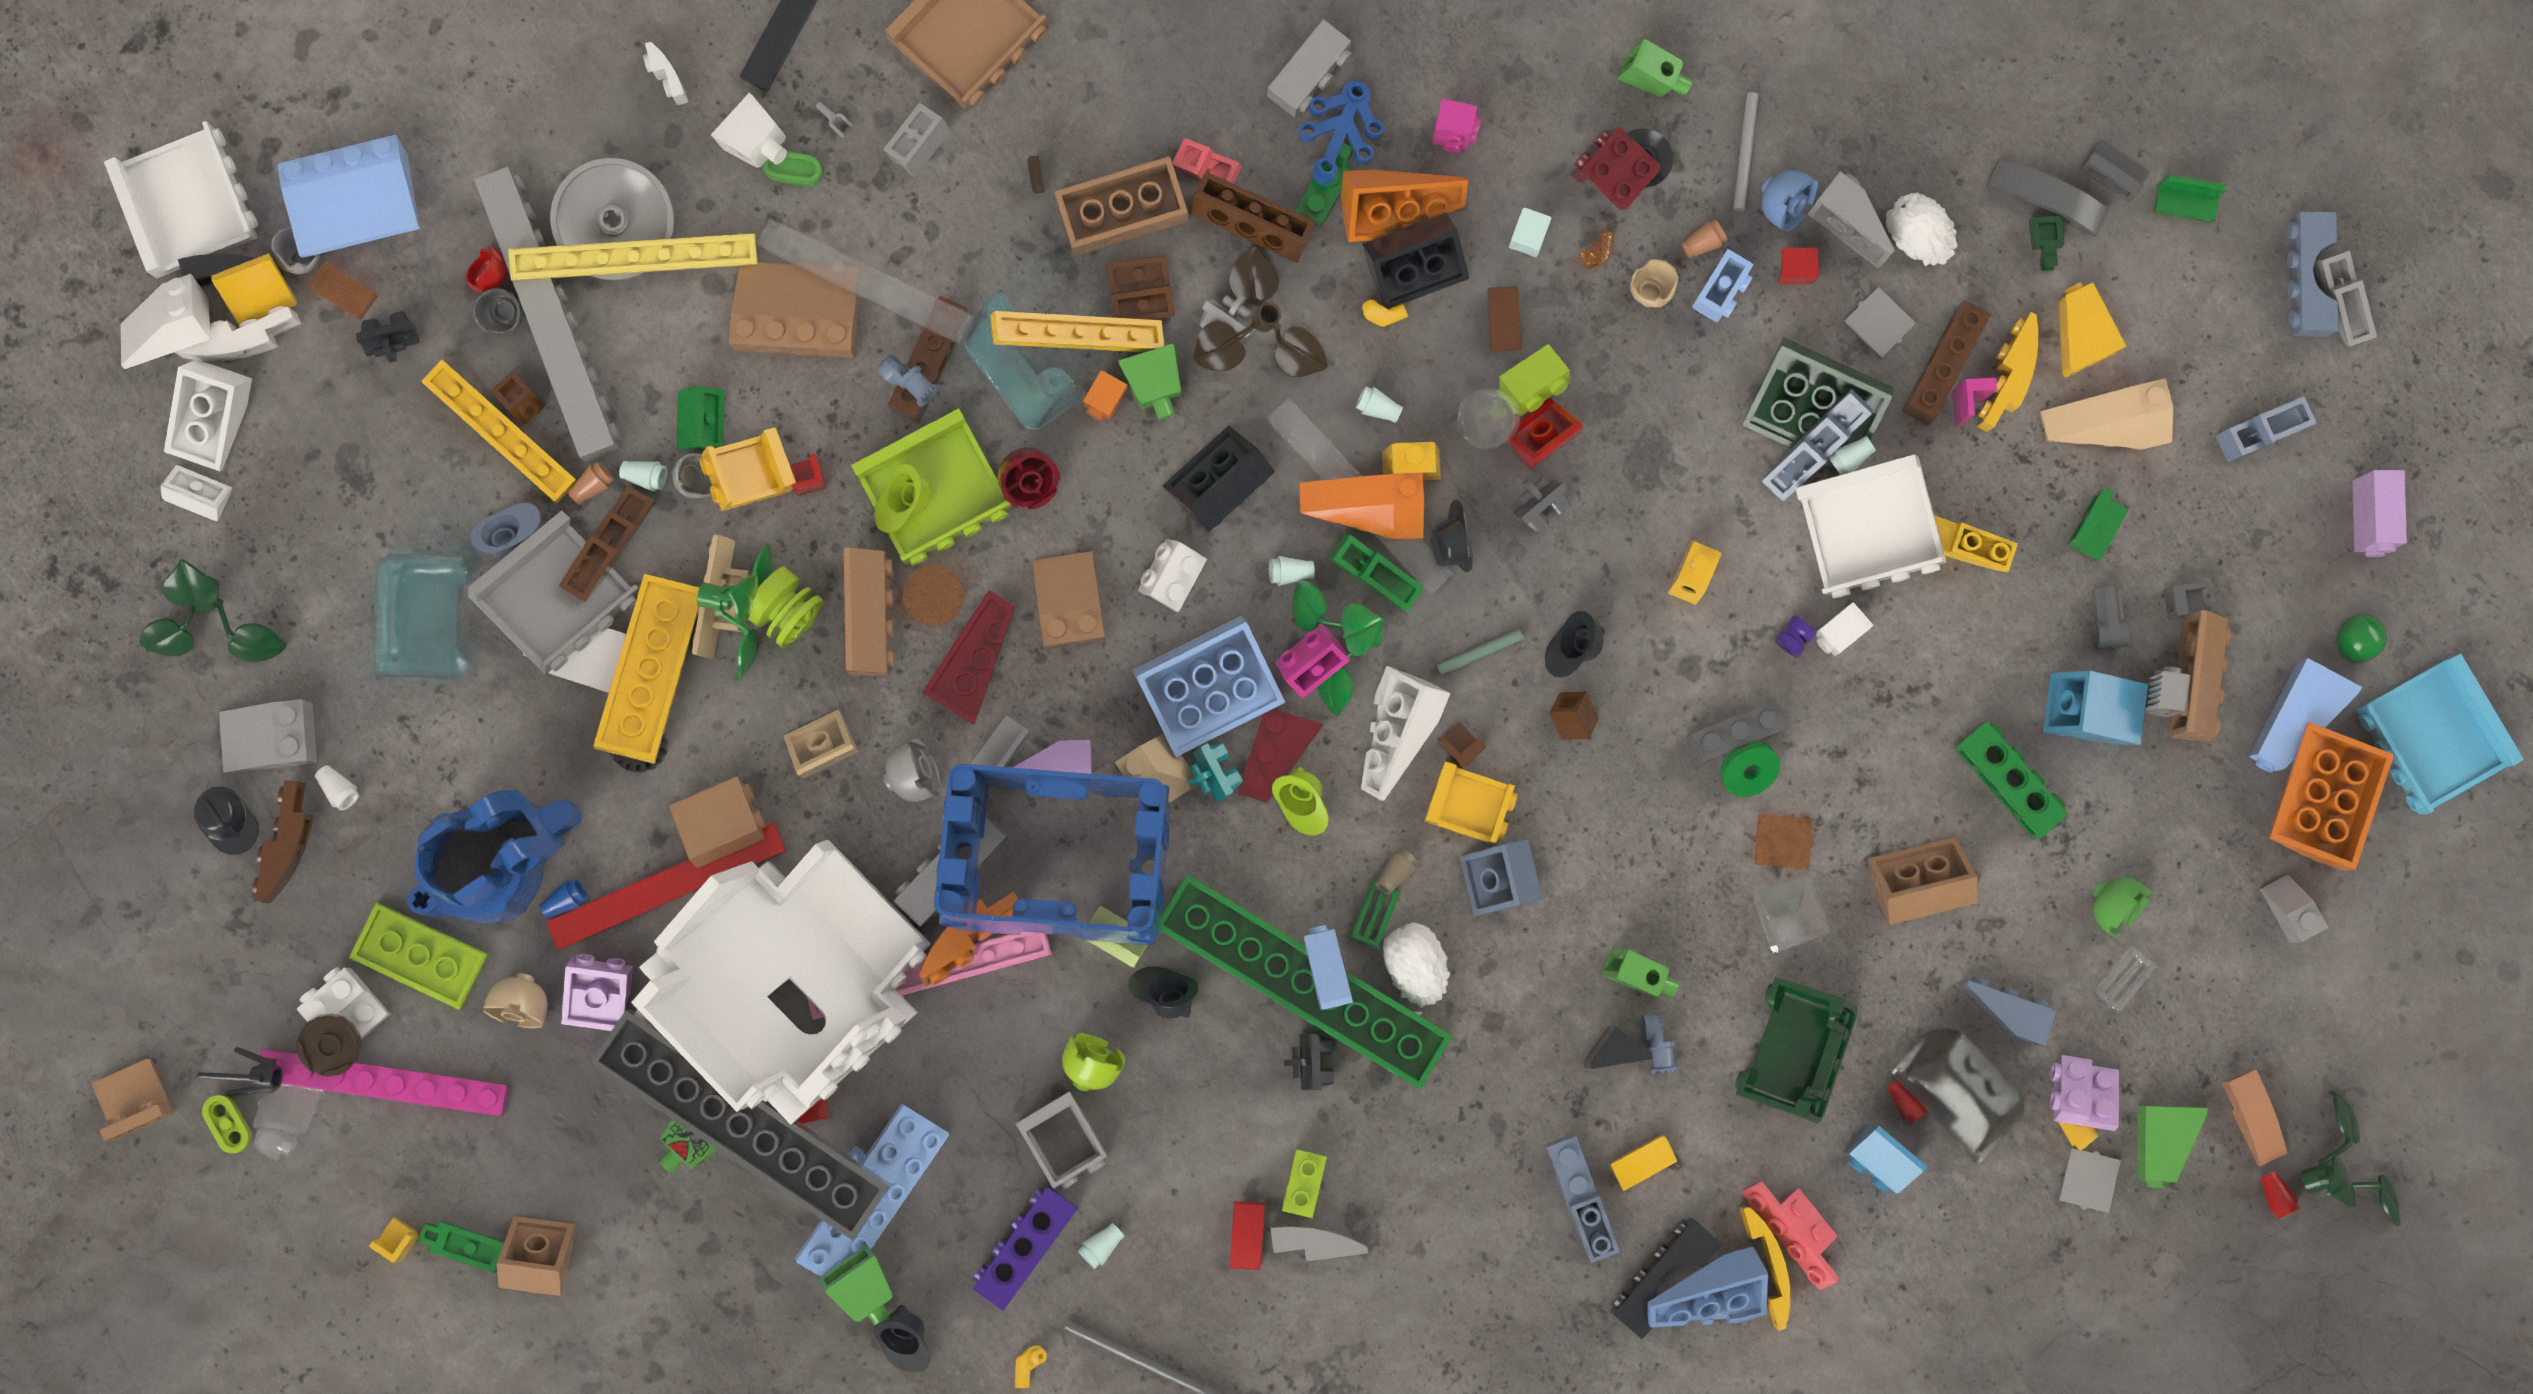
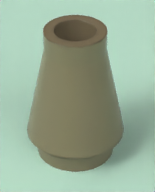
(1397, 869)

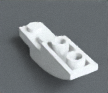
(249, 340)

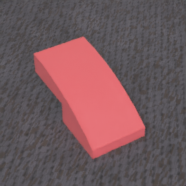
(1197, 159)

